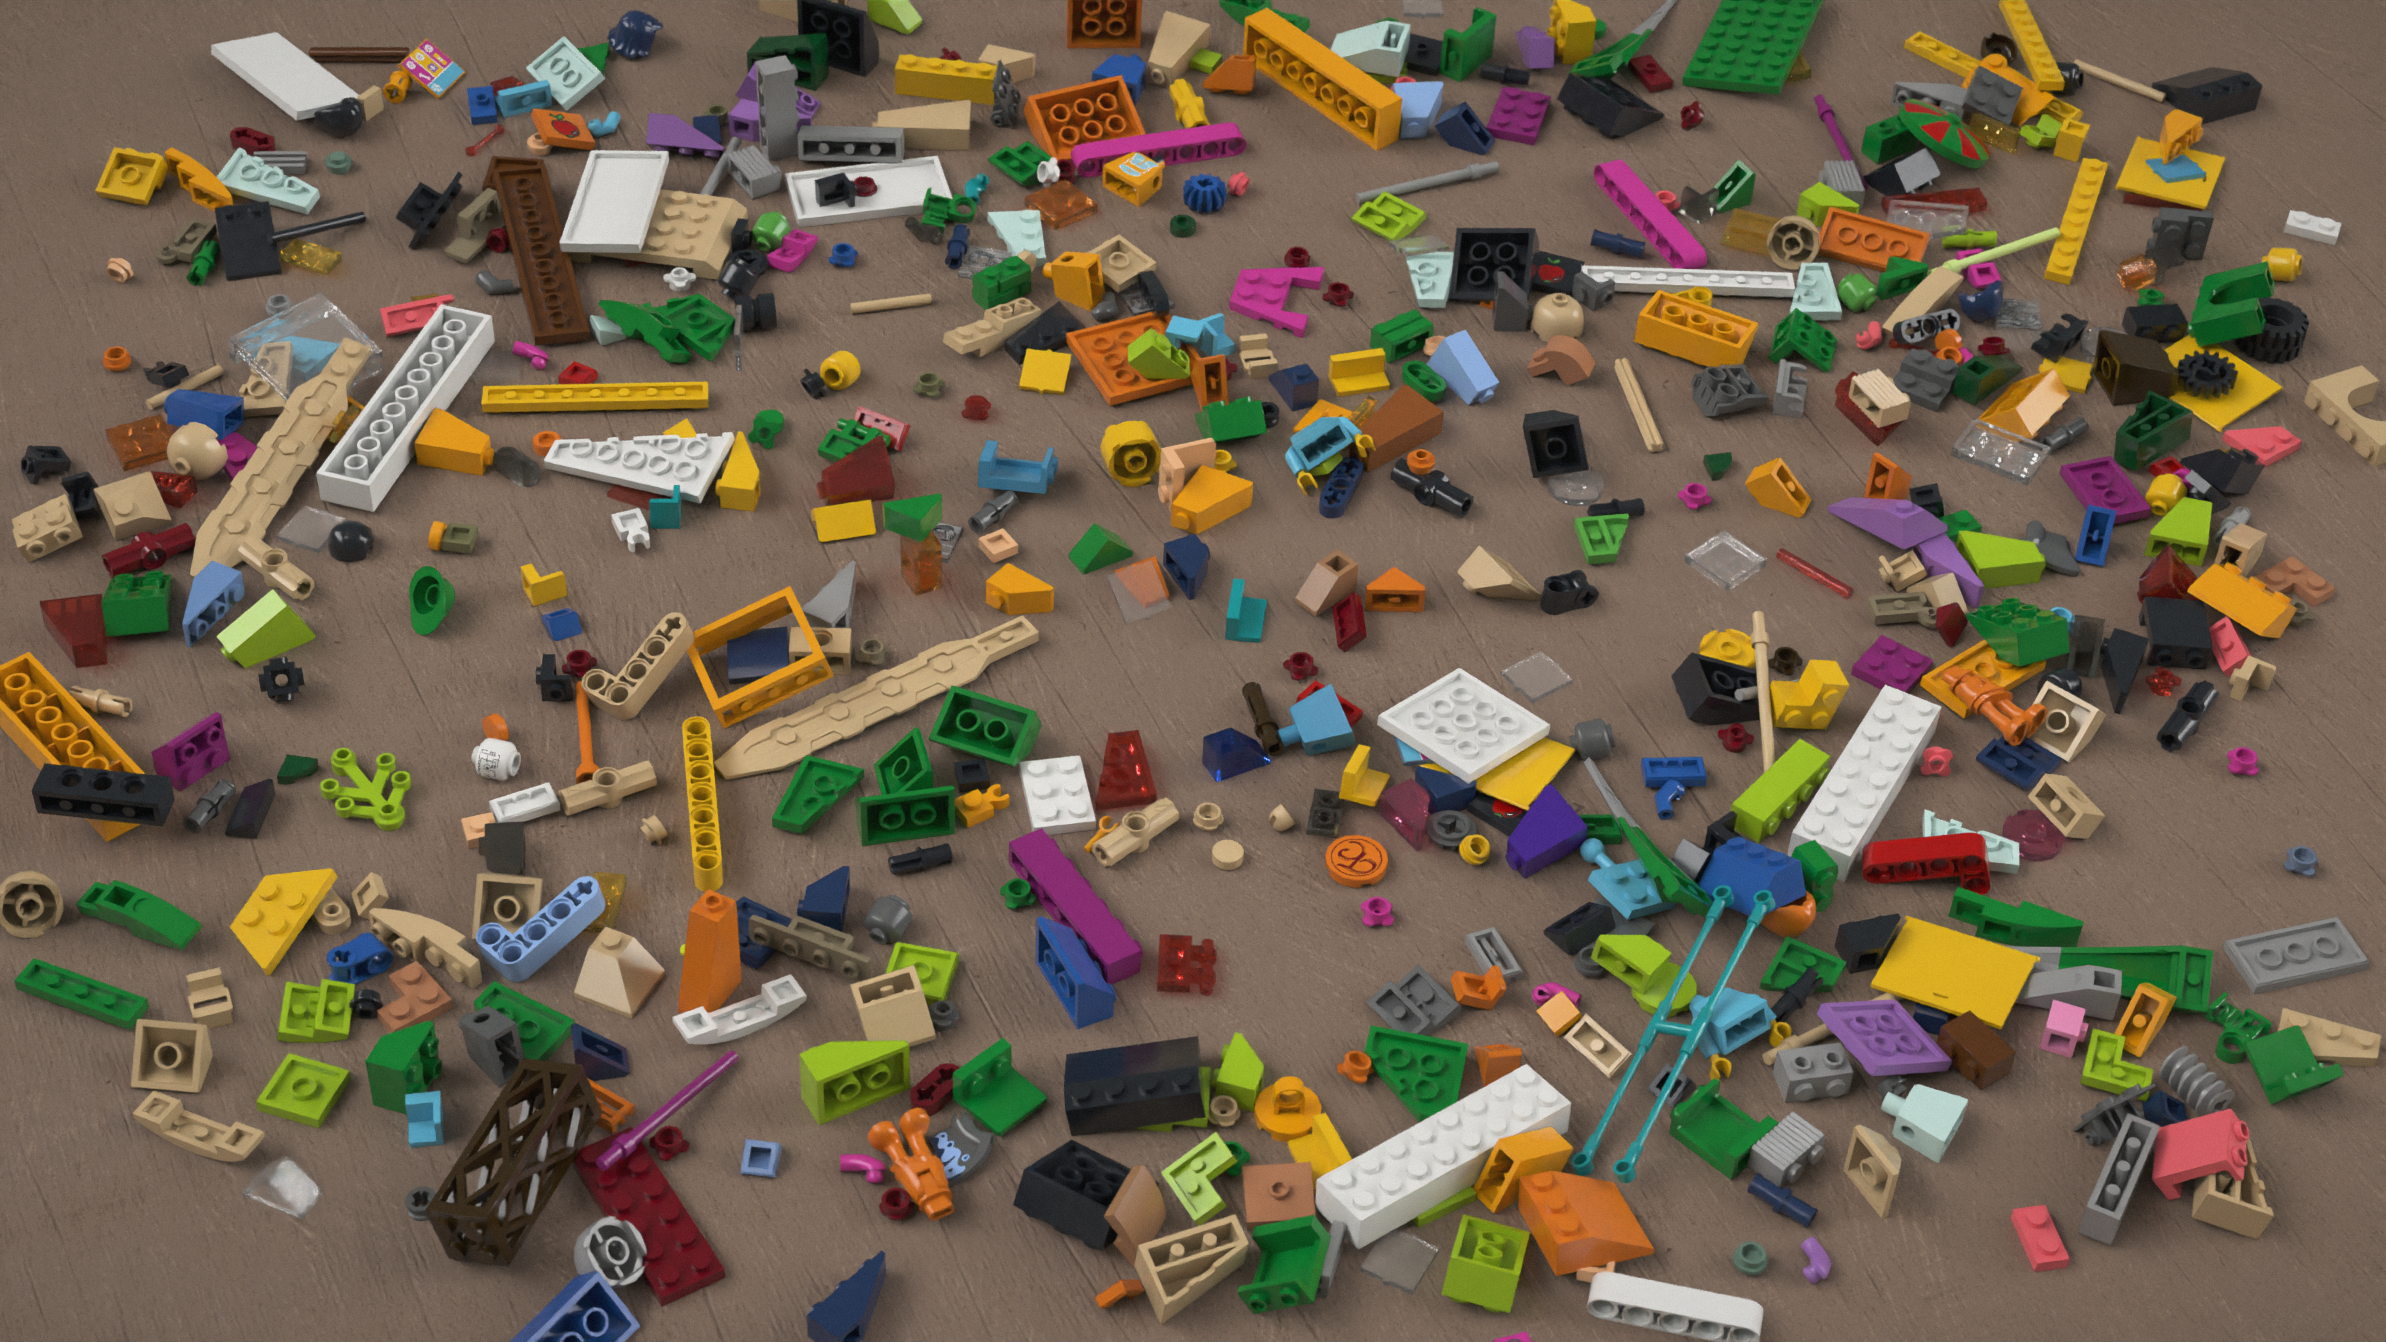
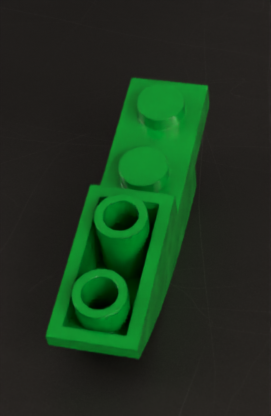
(1243, 8)
(649, 325)
(141, 912)
(2014, 926)

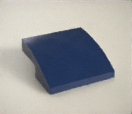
(757, 654)
(2020, 763)
(751, 952)

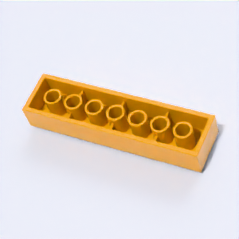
(1323, 79)
(56, 728)

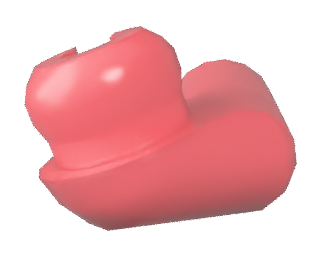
(1870, 338)

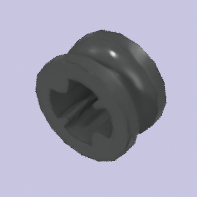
(416, 1195)

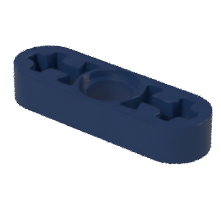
(1344, 496)

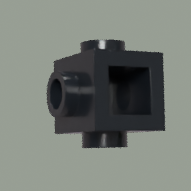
(268, 679)

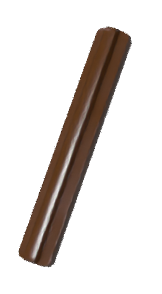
(358, 54)

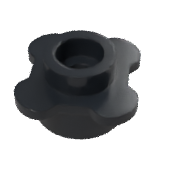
(813, 383)

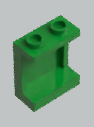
(1468, 50)
(1717, 1129)
(1288, 1264)

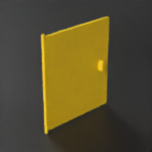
(2140, 179)
(2249, 390)
(1524, 774)
(1954, 971)

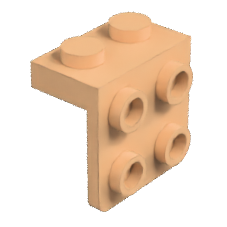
(1180, 464)

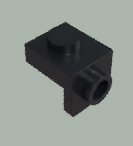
(835, 189)
(82, 495)
(1928, 498)
(553, 686)

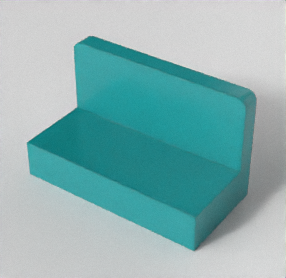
(1244, 615)

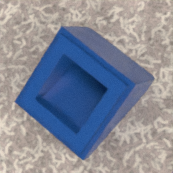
(562, 624)

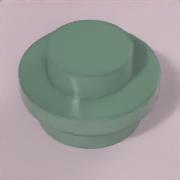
(338, 162)
(1750, 1258)

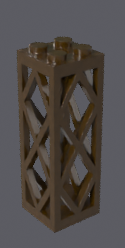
(469, 1223)

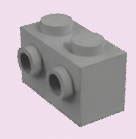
(1812, 1072)

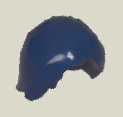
(1984, 304)

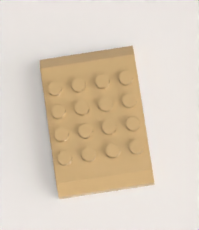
(686, 233)

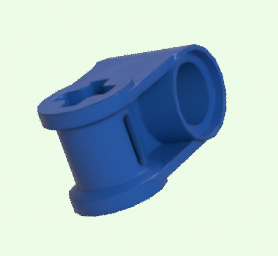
(359, 959)

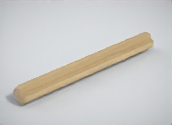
(1638, 405)

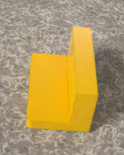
(1358, 372)
(844, 521)
(1361, 783)
(1320, 1148)

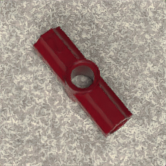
(149, 550)

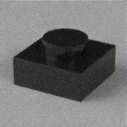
(741, 236)
(971, 775)

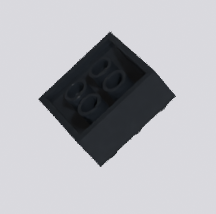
(849, 32)
(2212, 93)
(1606, 105)
(1484, 252)
(1073, 1192)

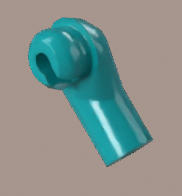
(976, 186)

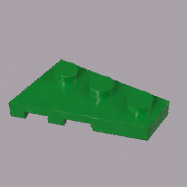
(813, 792)
(538, 1026)

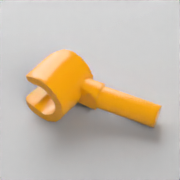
(1104, 821)

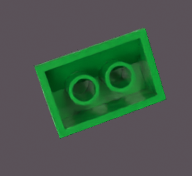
(986, 727)
(906, 815)

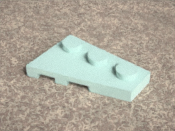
(1020, 232)
(1816, 293)
(2001, 851)

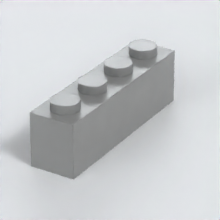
(777, 107)
(851, 144)
(2118, 1179)

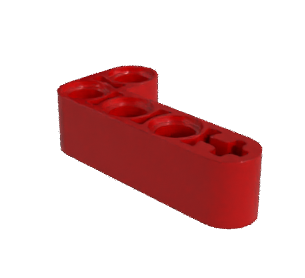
(1929, 859)

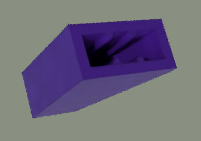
(1545, 834)

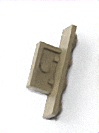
(474, 225)
(812, 943)

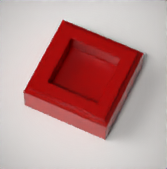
(578, 374)
(2165, 466)

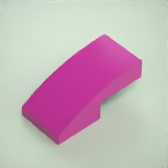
(794, 250)
(1978, 274)

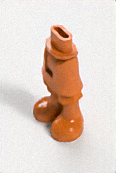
(1989, 699)
(919, 1174)

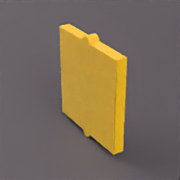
(1045, 371)
(2072, 373)

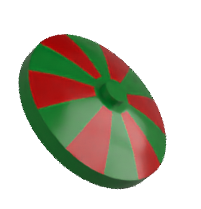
(1944, 133)

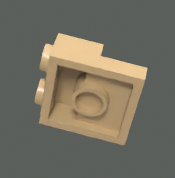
(1122, 262)
(46, 528)

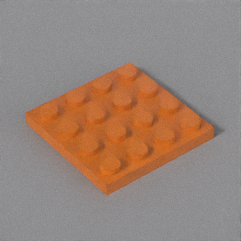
(1105, 358)

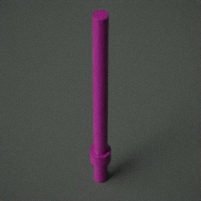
(1827, 115)
(626, 1143)

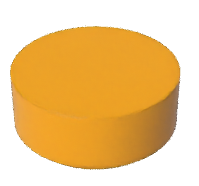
(436, 534)

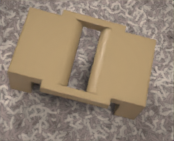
(1254, 348)
(205, 987)

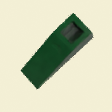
(1983, 376)

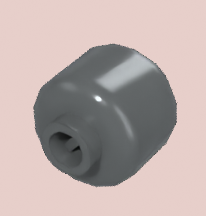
(1593, 739)
(888, 919)

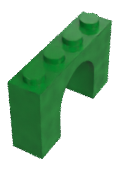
(2230, 304)

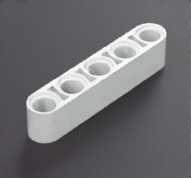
(1674, 1308)

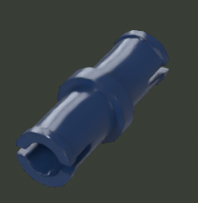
(1617, 243)
(957, 246)
(1782, 1200)

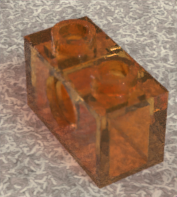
(921, 563)

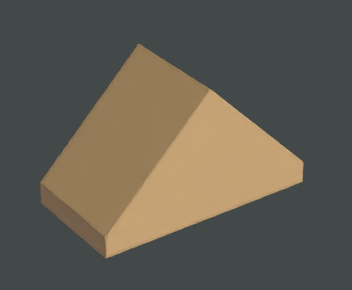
(1940, 591)

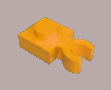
(978, 807)

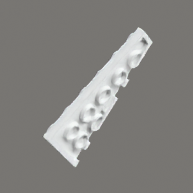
(645, 462)

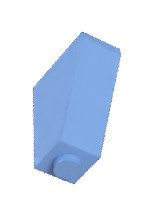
(1419, 107)
(1464, 368)

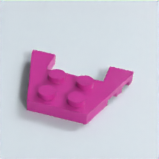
(1265, 292)

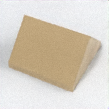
(170, 1055)

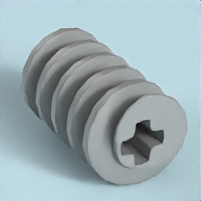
(2194, 1084)

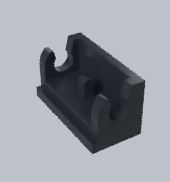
(2059, 339)

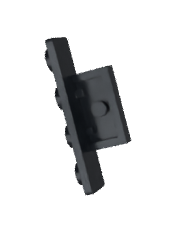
(424, 206)

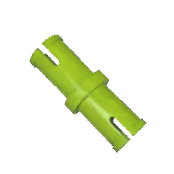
(1971, 239)

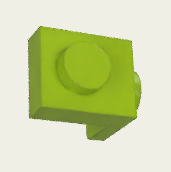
(2043, 134)

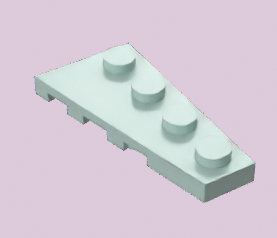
(257, 181)

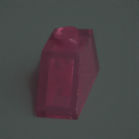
(1406, 810)

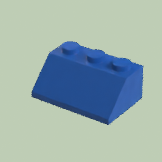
(1753, 868)
(1072, 974)
(582, 1313)

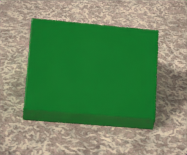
(905, 766)

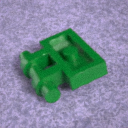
(840, 444)

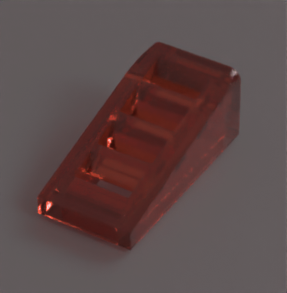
(175, 488)

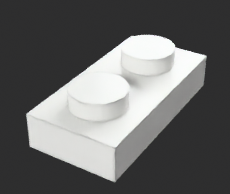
(2312, 227)

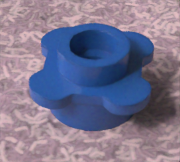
(843, 255)

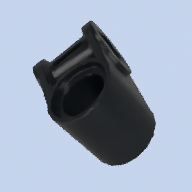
(1565, 592)

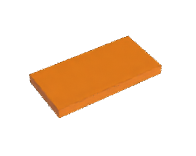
(1869, 240)

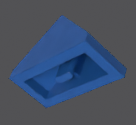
(2095, 535)

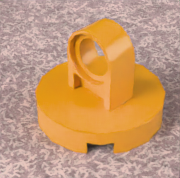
(1286, 1109)

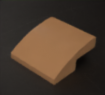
(1136, 1212)

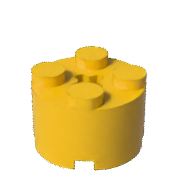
(1131, 453)

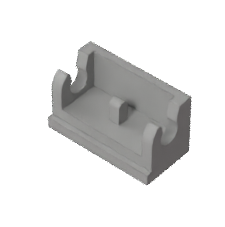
(1789, 390)

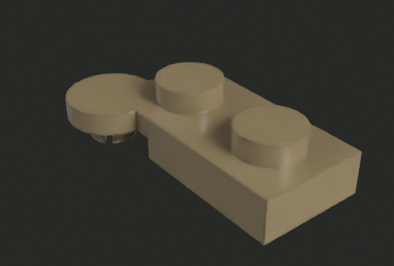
(187, 242)
(1901, 608)

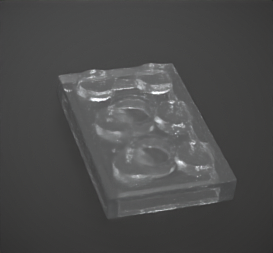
(2000, 451)

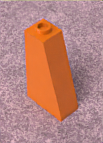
(711, 954)

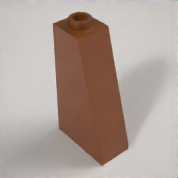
(1398, 427)

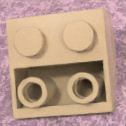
(894, 1008)

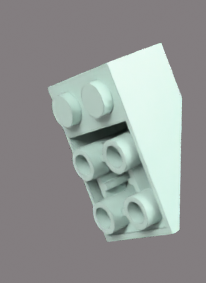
(1375, 47)

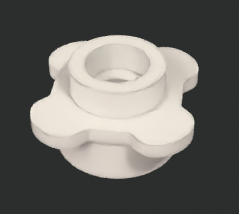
(1048, 172)
(679, 279)

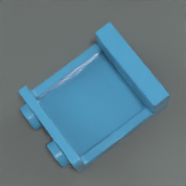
(1015, 473)

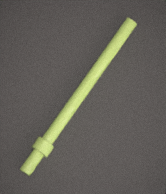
(1957, 266)

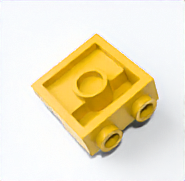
(132, 176)

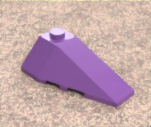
(1890, 519)

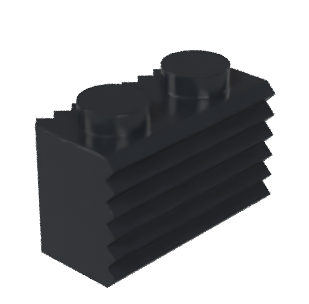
(2155, 322)

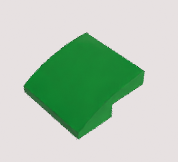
(1020, 163)

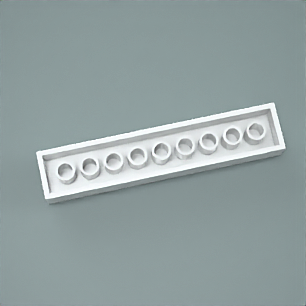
(385, 431)

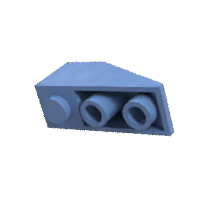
(211, 596)

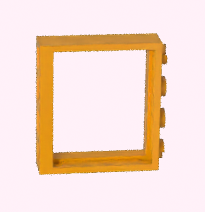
(773, 687)

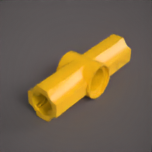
(1186, 104)

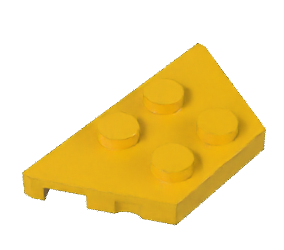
(279, 913)

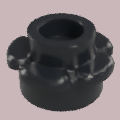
(366, 1003)

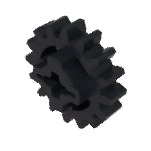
(2207, 374)

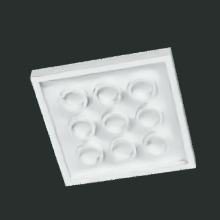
(1463, 725)

